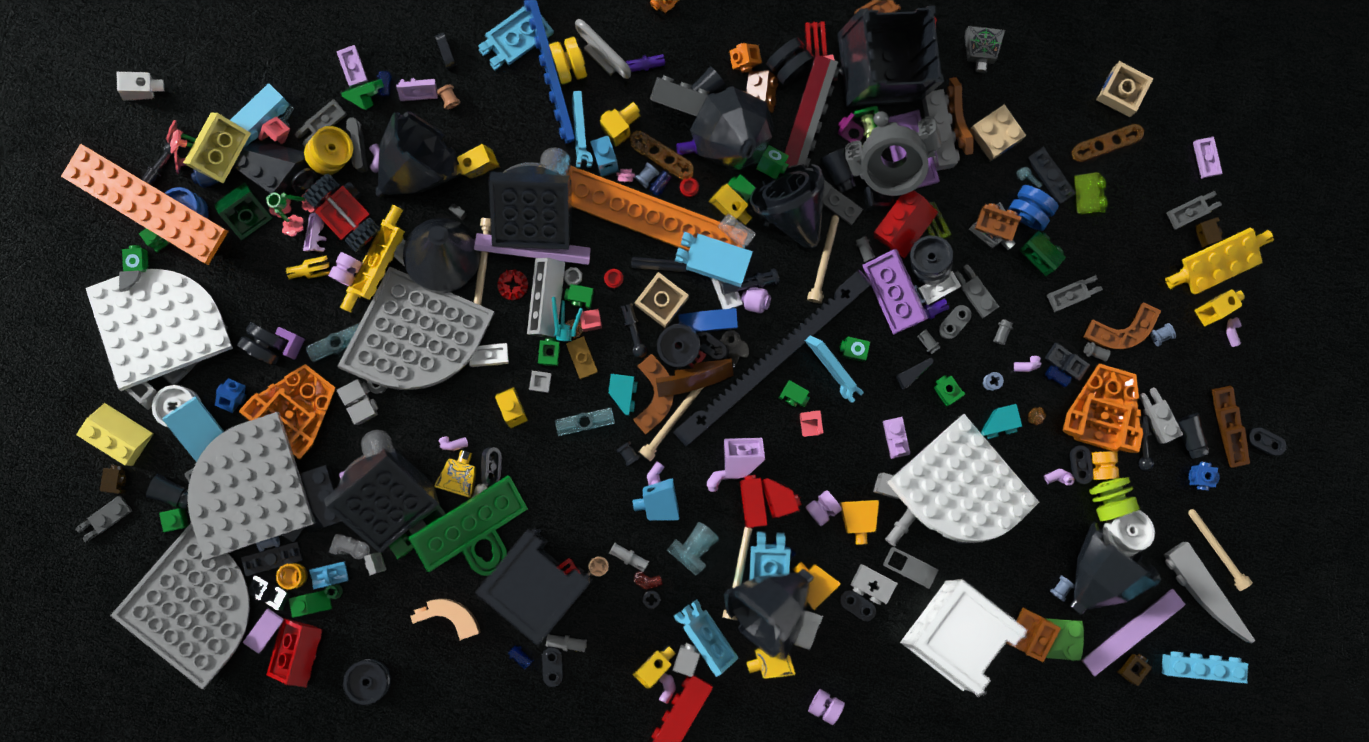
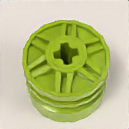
(1114, 499)

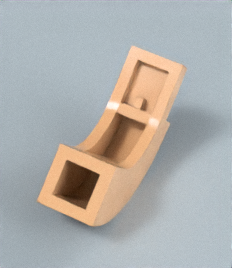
(456, 612)

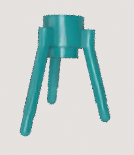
(562, 330)

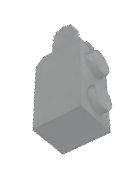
(1160, 418)

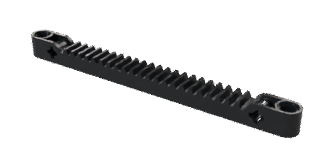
(853, 286)

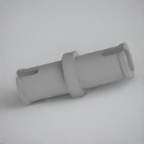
(900, 527)
(628, 557)
(566, 643)

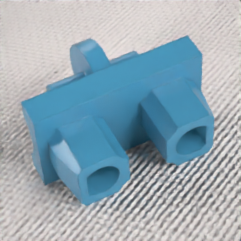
(329, 575)

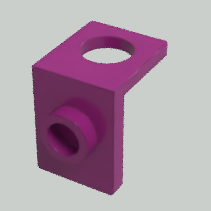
(847, 124)

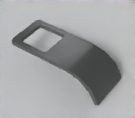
(914, 569)

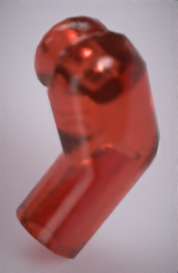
(646, 582)

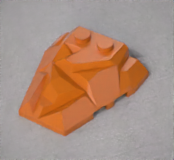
(302, 404)
(1107, 411)

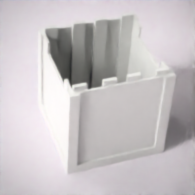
(961, 635)

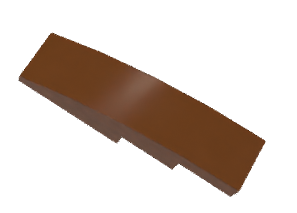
(692, 379)
(1230, 426)

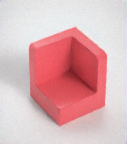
(274, 129)
(590, 320)
(811, 423)

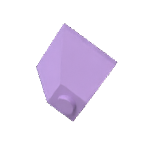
(742, 456)

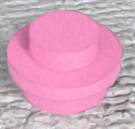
(625, 175)

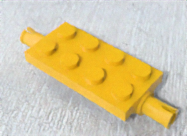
(376, 260)
(1221, 261)

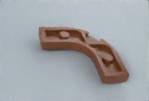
(962, 133)
(1124, 338)
(660, 405)

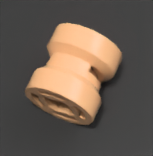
(598, 566)

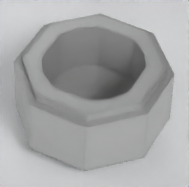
(573, 276)

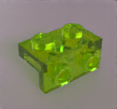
(1090, 193)

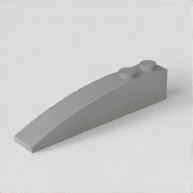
(1204, 589)

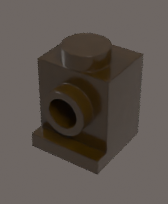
(1209, 232)
(113, 480)
(1135, 677)

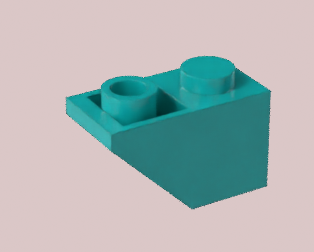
(621, 391)
(1002, 419)

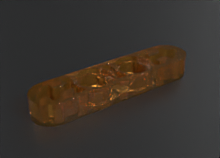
(1106, 139)
(661, 155)

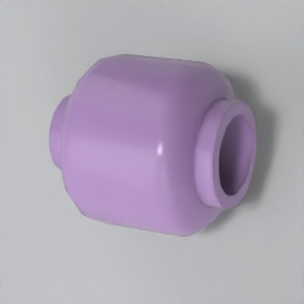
(756, 299)

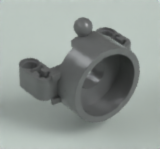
(897, 176)

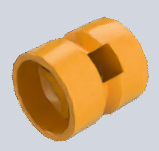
(1105, 465)
(291, 576)

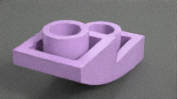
(263, 630)

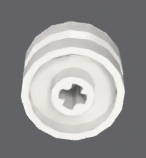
(168, 399)
(1129, 532)

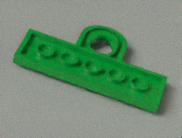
(467, 525)

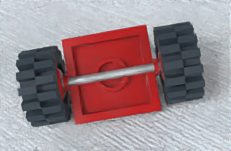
(341, 212)

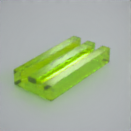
(947, 233)

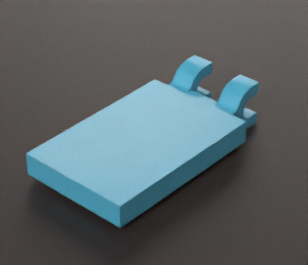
(511, 39)
(580, 141)
(714, 258)
(834, 368)
(193, 426)
(769, 558)
(707, 638)

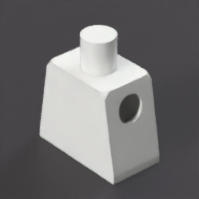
(131, 85)

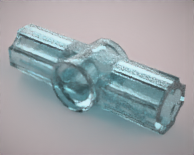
(323, 347)
(572, 424)

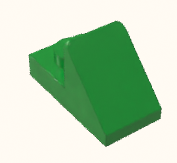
(361, 94)
(309, 603)

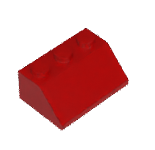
(905, 222)
(779, 498)
(294, 653)

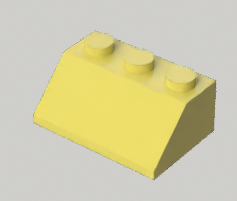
(217, 147)
(115, 434)

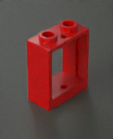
(753, 501)

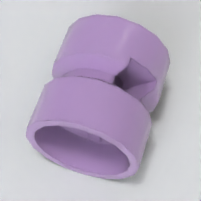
(345, 269)
(823, 508)
(832, 710)

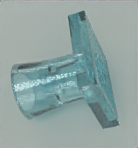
(695, 546)

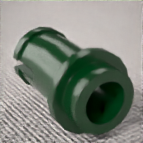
(338, 592)

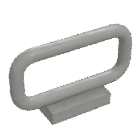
(601, 51)

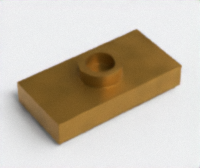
(581, 358)

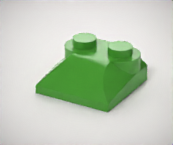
(1068, 641)

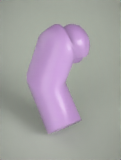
(375, 164)
(1027, 366)
(653, 475)

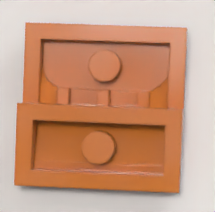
(1039, 635)

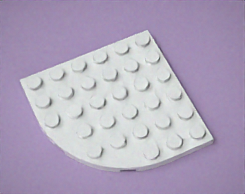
(156, 325)
(963, 486)

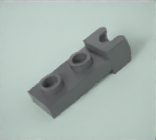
(840, 204)

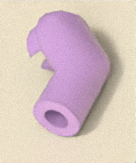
(1231, 331)
(454, 445)
(1060, 475)
(715, 480)
(669, 687)

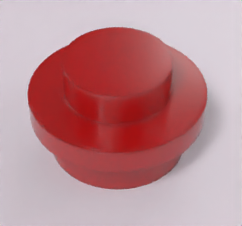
(689, 187)
(613, 278)

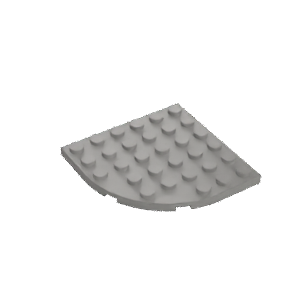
(414, 335)
(246, 488)
(189, 609)

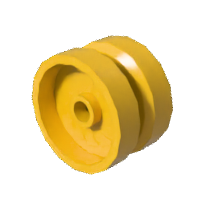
(568, 60)
(328, 150)

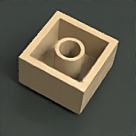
(1124, 89)
(997, 132)
(661, 300)

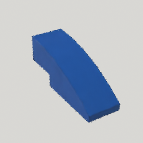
(710, 320)

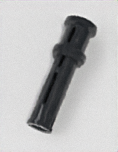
(758, 280)

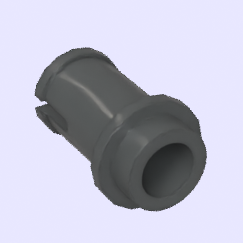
(865, 248)
(1003, 332)
(928, 341)
(1096, 351)

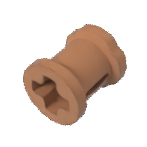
(448, 96)

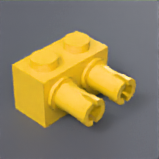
(616, 123)

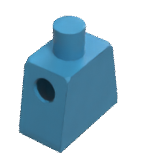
(604, 156)
(659, 501)

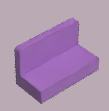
(294, 344)

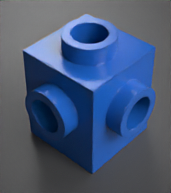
(230, 395)
(1198, 479)

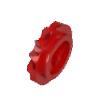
(518, 291)

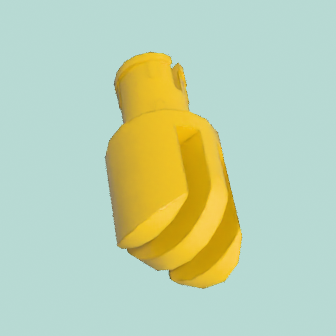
(307, 268)

